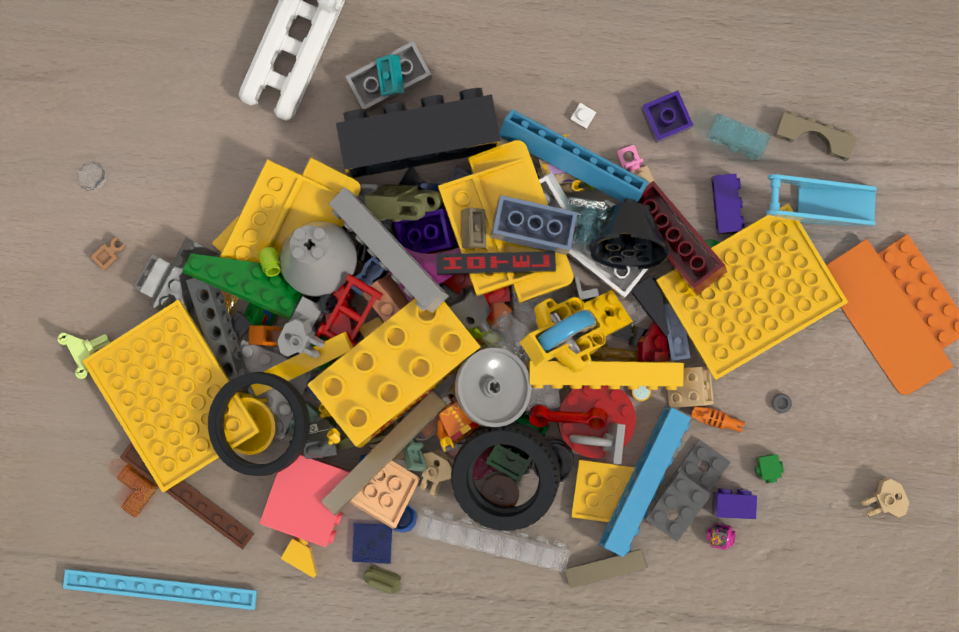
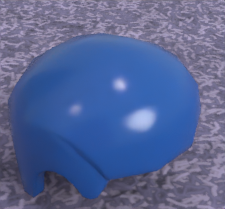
(407, 520)

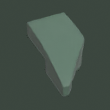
(414, 457)

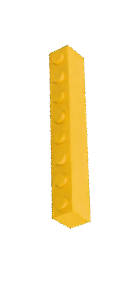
(608, 373)

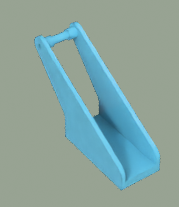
(826, 202)

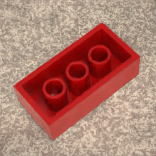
(342, 322)

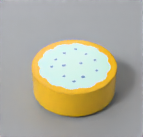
(641, 394)

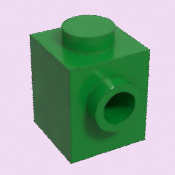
(769, 468)

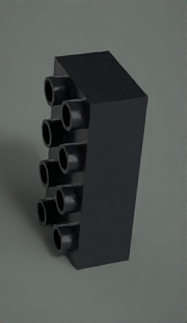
(418, 135)

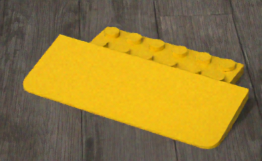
(510, 173)
(283, 203)

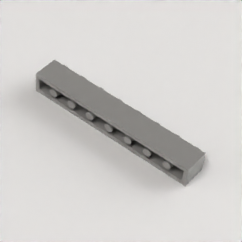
(388, 250)

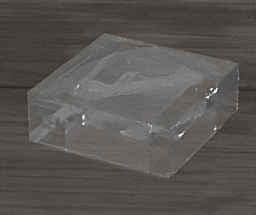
(636, 312)

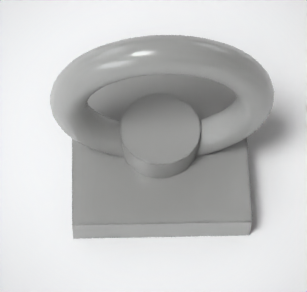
(611, 442)

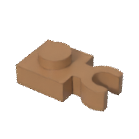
(106, 256)

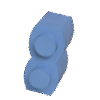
(371, 273)

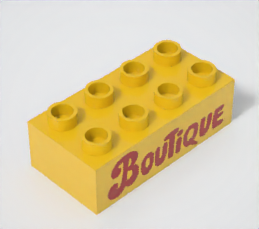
(393, 370)

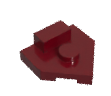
(653, 345)

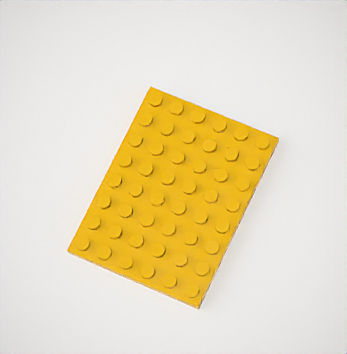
(768, 294)
(162, 391)

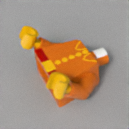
(453, 424)

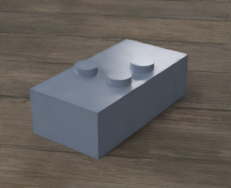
(533, 225)

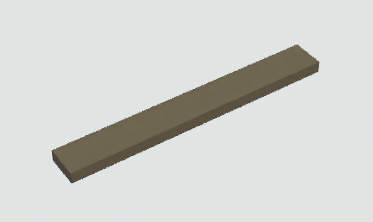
(383, 453)

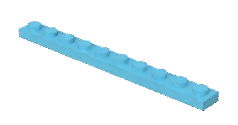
(160, 589)

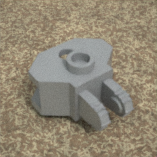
(297, 337)

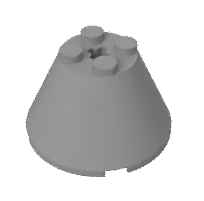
(318, 258)

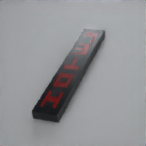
(496, 263)

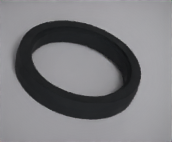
(216, 424)

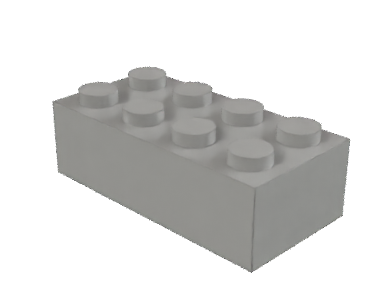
(365, 80)

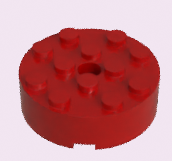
(613, 401)

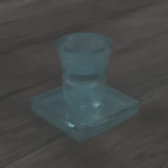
(589, 218)

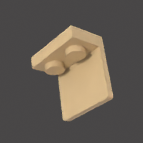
(695, 389)

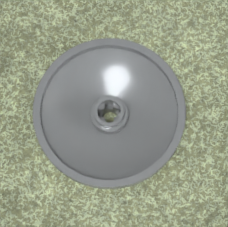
(508, 383)

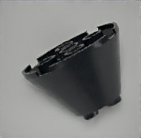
(629, 238)

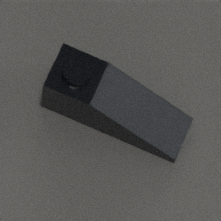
(651, 300)

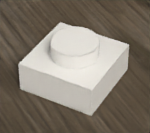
(583, 116)

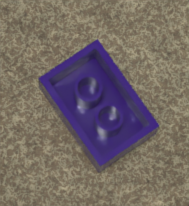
(427, 234)

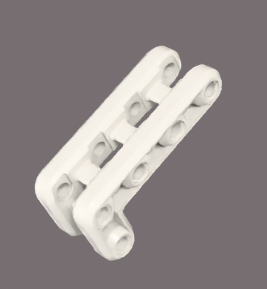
(307, 53)

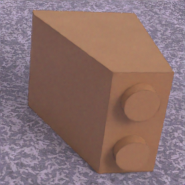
(392, 299)

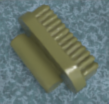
(382, 579)

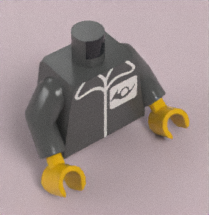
(321, 437)

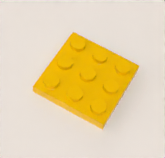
(598, 489)

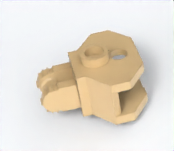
(437, 470)
(886, 499)

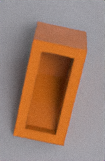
(264, 335)

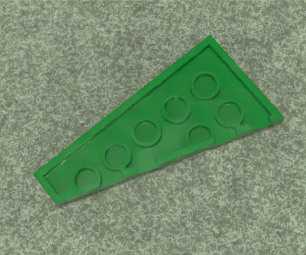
(246, 282)

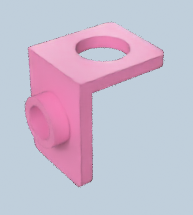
(633, 165)

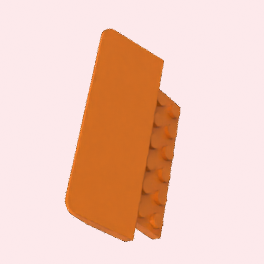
(898, 310)

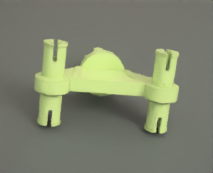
(82, 349)

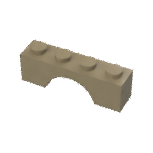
(838, 143)

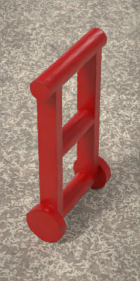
(324, 328)

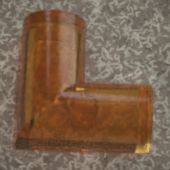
(141, 489)

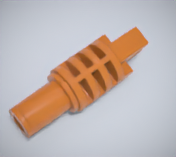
(716, 418)

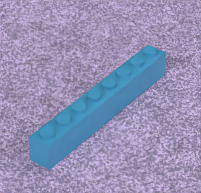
(573, 158)
(644, 481)

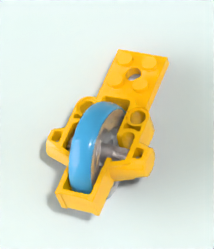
(565, 329)

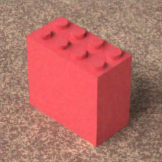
(297, 497)

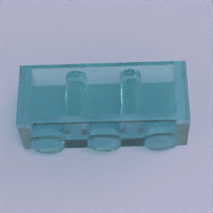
(738, 136)

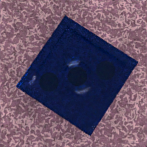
(372, 543)

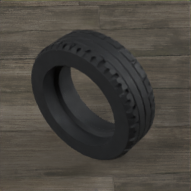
(487, 512)

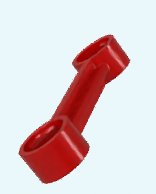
(568, 417)

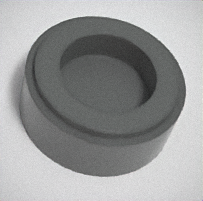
(781, 403)

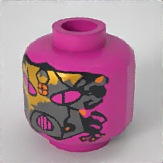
(721, 536)

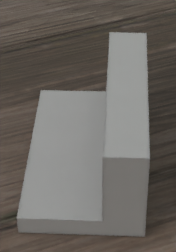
(584, 295)

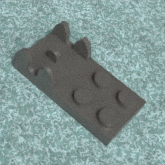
(174, 284)

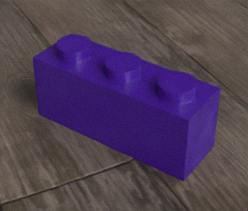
(727, 203)

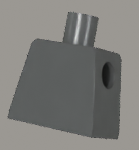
(471, 309)

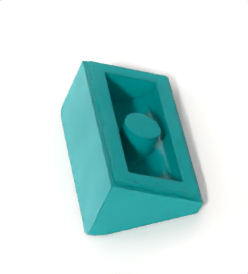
(390, 75)

